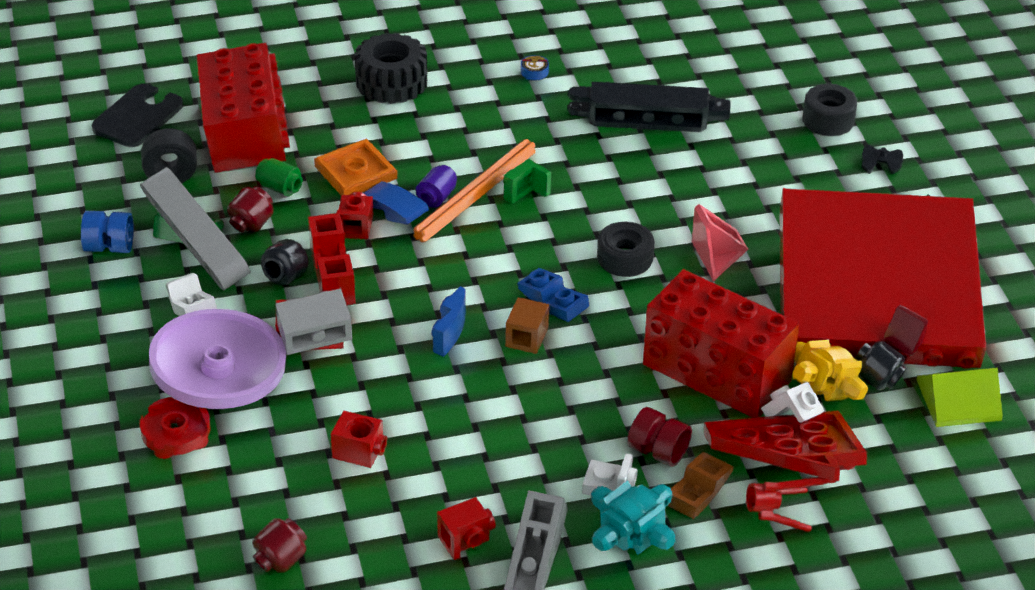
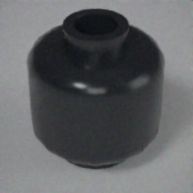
(284, 262)
(880, 365)

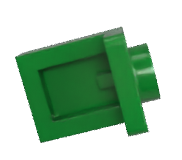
(524, 179)

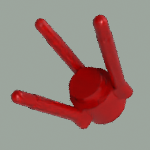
(768, 496)

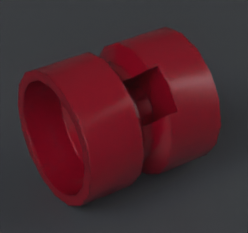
(664, 438)

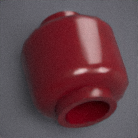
(250, 209)
(279, 545)

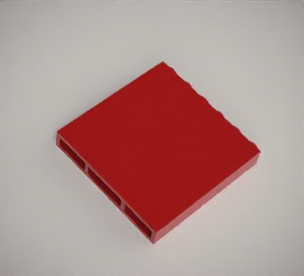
(864, 254)

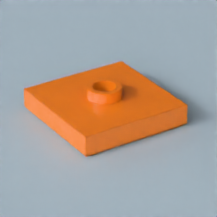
(355, 168)

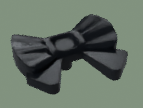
(871, 156)

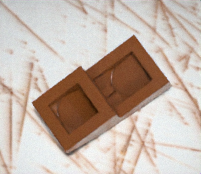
(700, 484)

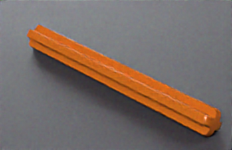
(473, 191)

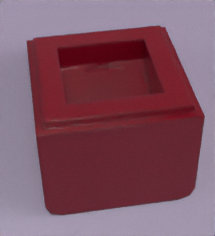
(906, 331)

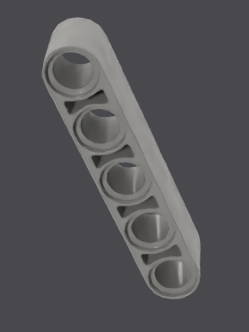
(195, 228)

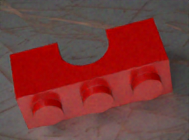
(329, 255)

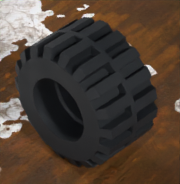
(391, 68)

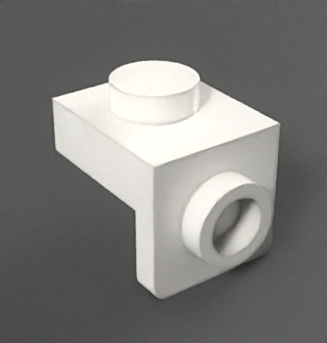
(188, 296)
(799, 399)

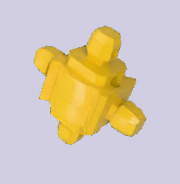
(829, 370)

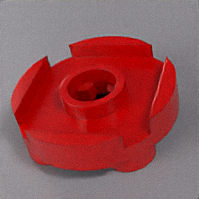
(168, 441)

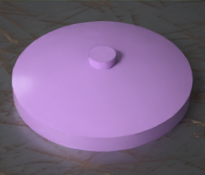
(217, 358)

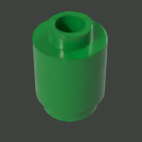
(279, 176)

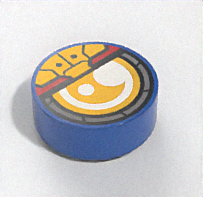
(534, 67)

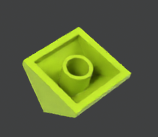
(962, 396)

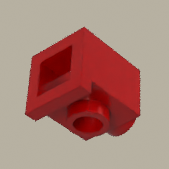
(356, 207)
(464, 526)

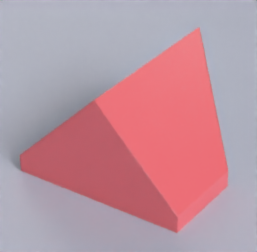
(716, 241)

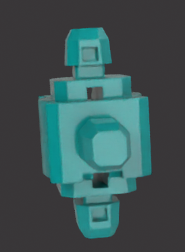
(632, 517)

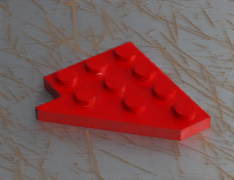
(812, 447)

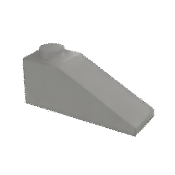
(536, 541)

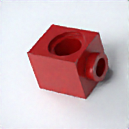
(358, 439)

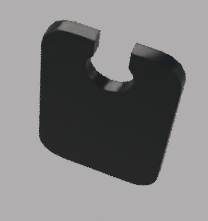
(132, 119)

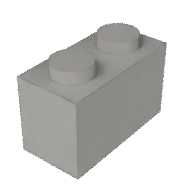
(314, 321)

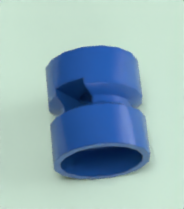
(105, 231)

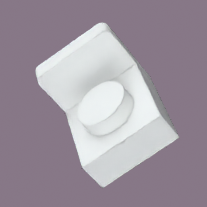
(609, 475)

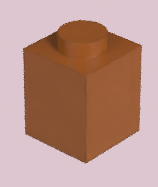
(527, 325)

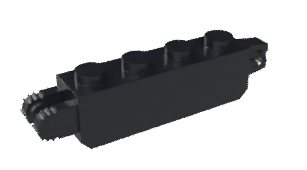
(647, 106)

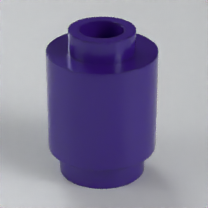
(436, 185)

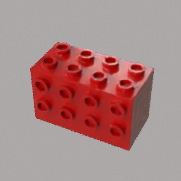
(242, 106)
(719, 343)

